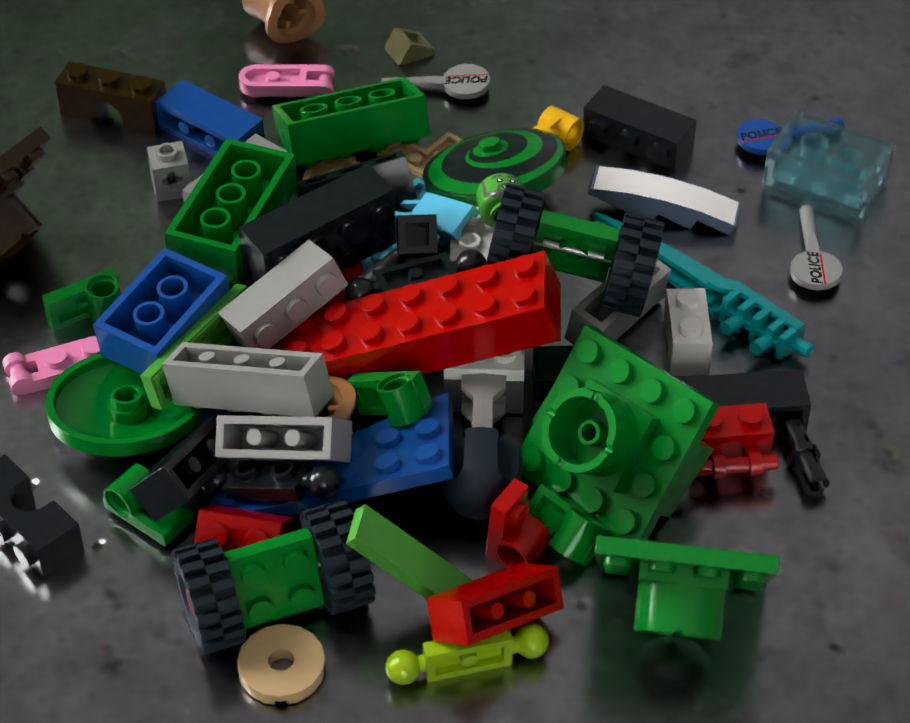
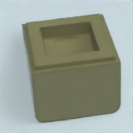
(408, 46)

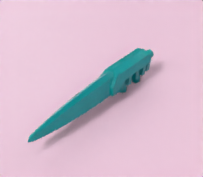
(735, 304)

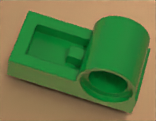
(82, 299)
(395, 394)
(125, 505)
(570, 528)

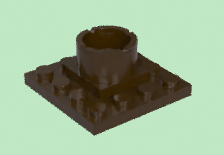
(17, 222)

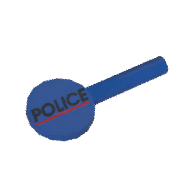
(759, 134)

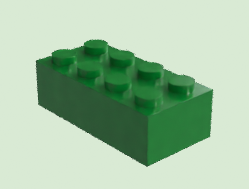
(352, 121)
(232, 191)

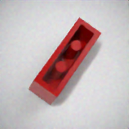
(494, 603)

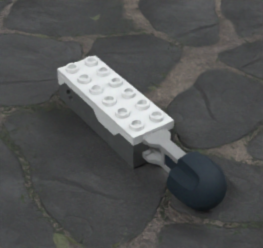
(483, 395)

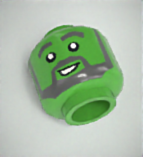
(490, 196)

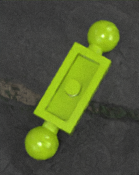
(451, 660)

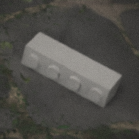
(248, 379)

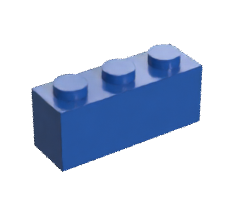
(204, 118)

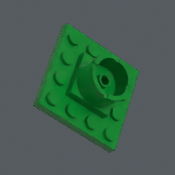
(615, 435)
(683, 584)

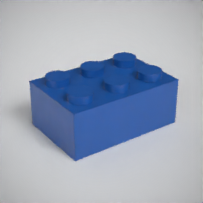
(157, 309)

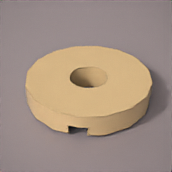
(278, 643)

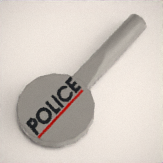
(460, 81)
(813, 267)

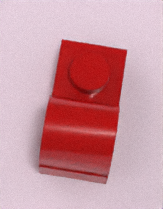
(512, 532)

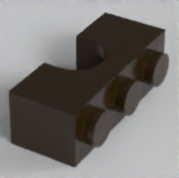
(85, 88)

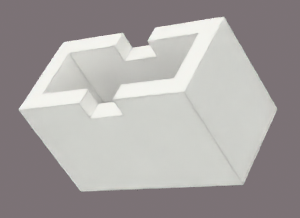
(687, 332)

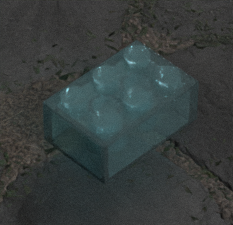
(828, 164)

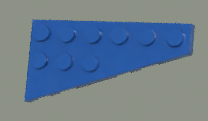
(381, 462)

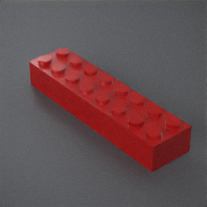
(438, 320)

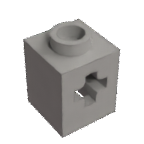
(168, 163)

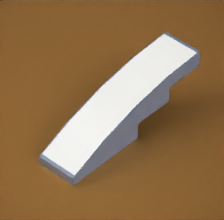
(661, 195)

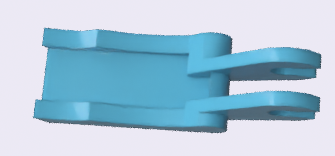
(450, 213)

